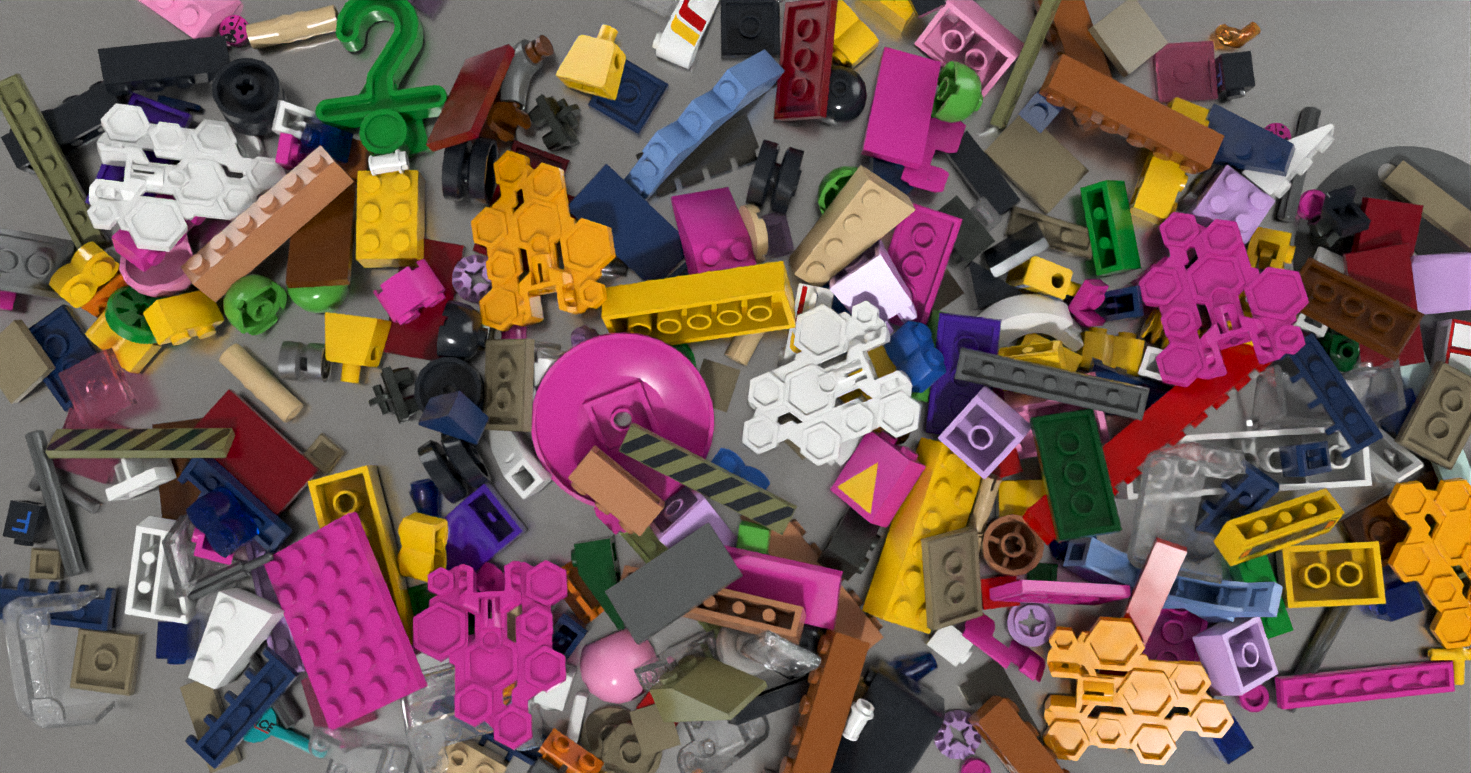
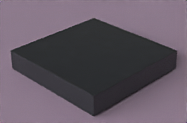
(750, 28)
(1016, 249)

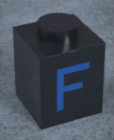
(1234, 74)
(27, 522)

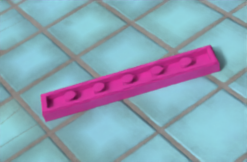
(1364, 684)

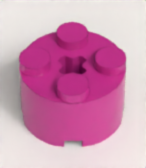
(409, 292)

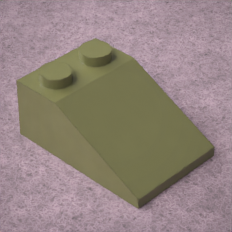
(704, 691)

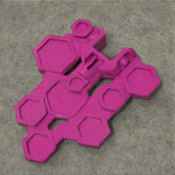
(1217, 281)
(493, 659)

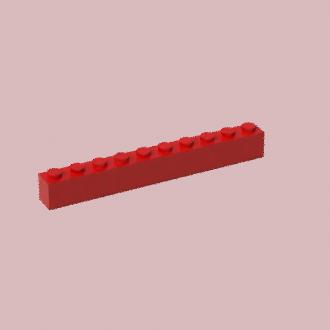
(1160, 426)

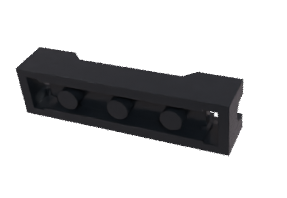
(773, 700)

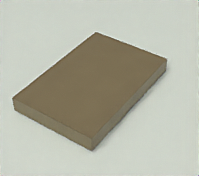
(1036, 163)
(509, 384)
(1439, 417)
(952, 577)

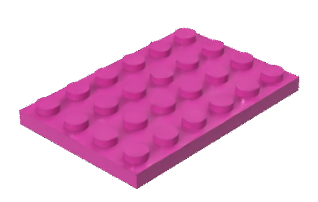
(344, 622)

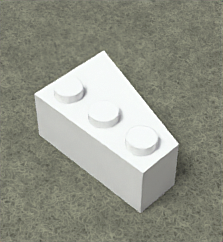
(150, 582)
(233, 635)

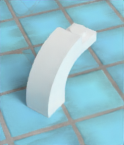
(1035, 314)

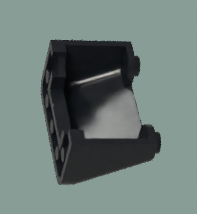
(901, 729)

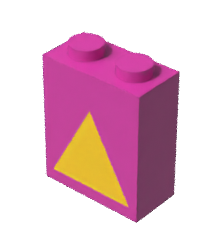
(878, 477)

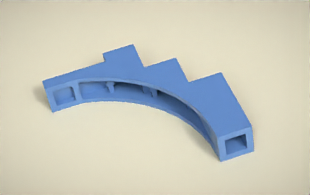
(700, 119)
(1207, 600)

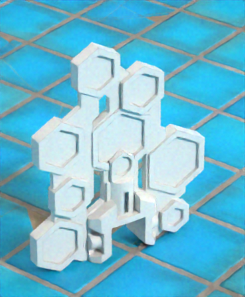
(195, 182)
(812, 391)

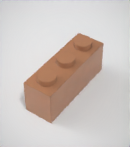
(616, 491)

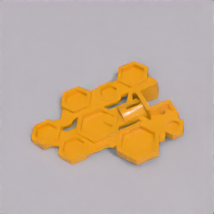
(537, 229)
(1430, 557)
(1144, 693)

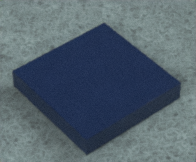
(635, 101)

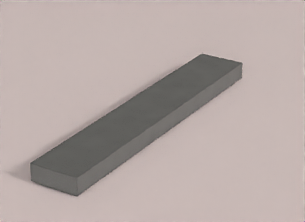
(1052, 383)

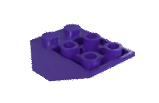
(480, 529)

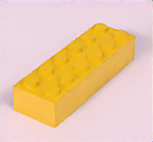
(704, 304)
(362, 493)
(934, 506)

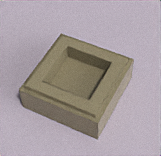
(325, 453)
(46, 564)

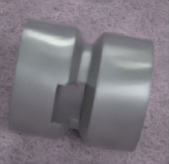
(301, 361)

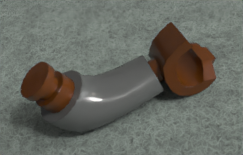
(509, 111)

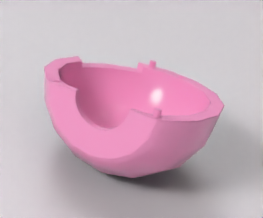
(161, 280)
(609, 666)

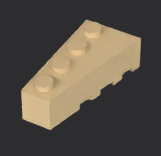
(849, 226)

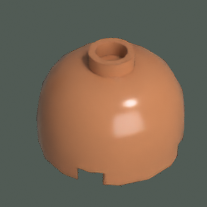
(1011, 546)

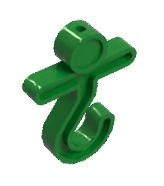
(381, 106)

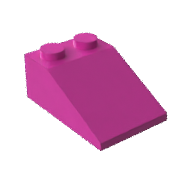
(712, 231)

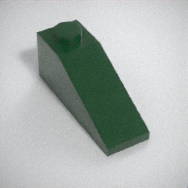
(599, 570)

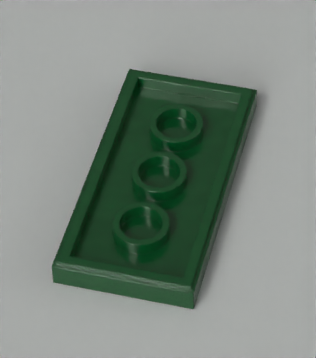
(1075, 475)

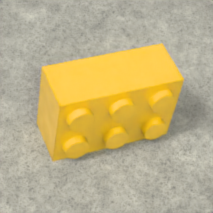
(390, 219)
(1331, 574)

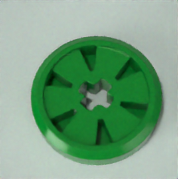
(124, 318)

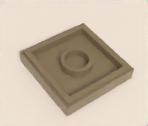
(1128, 36)
(21, 362)
(106, 661)

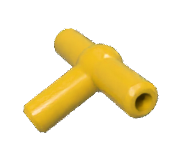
(1457, 655)

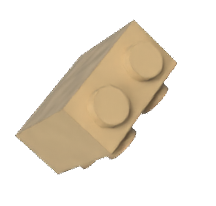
(473, 758)

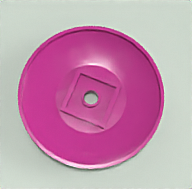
(611, 376)

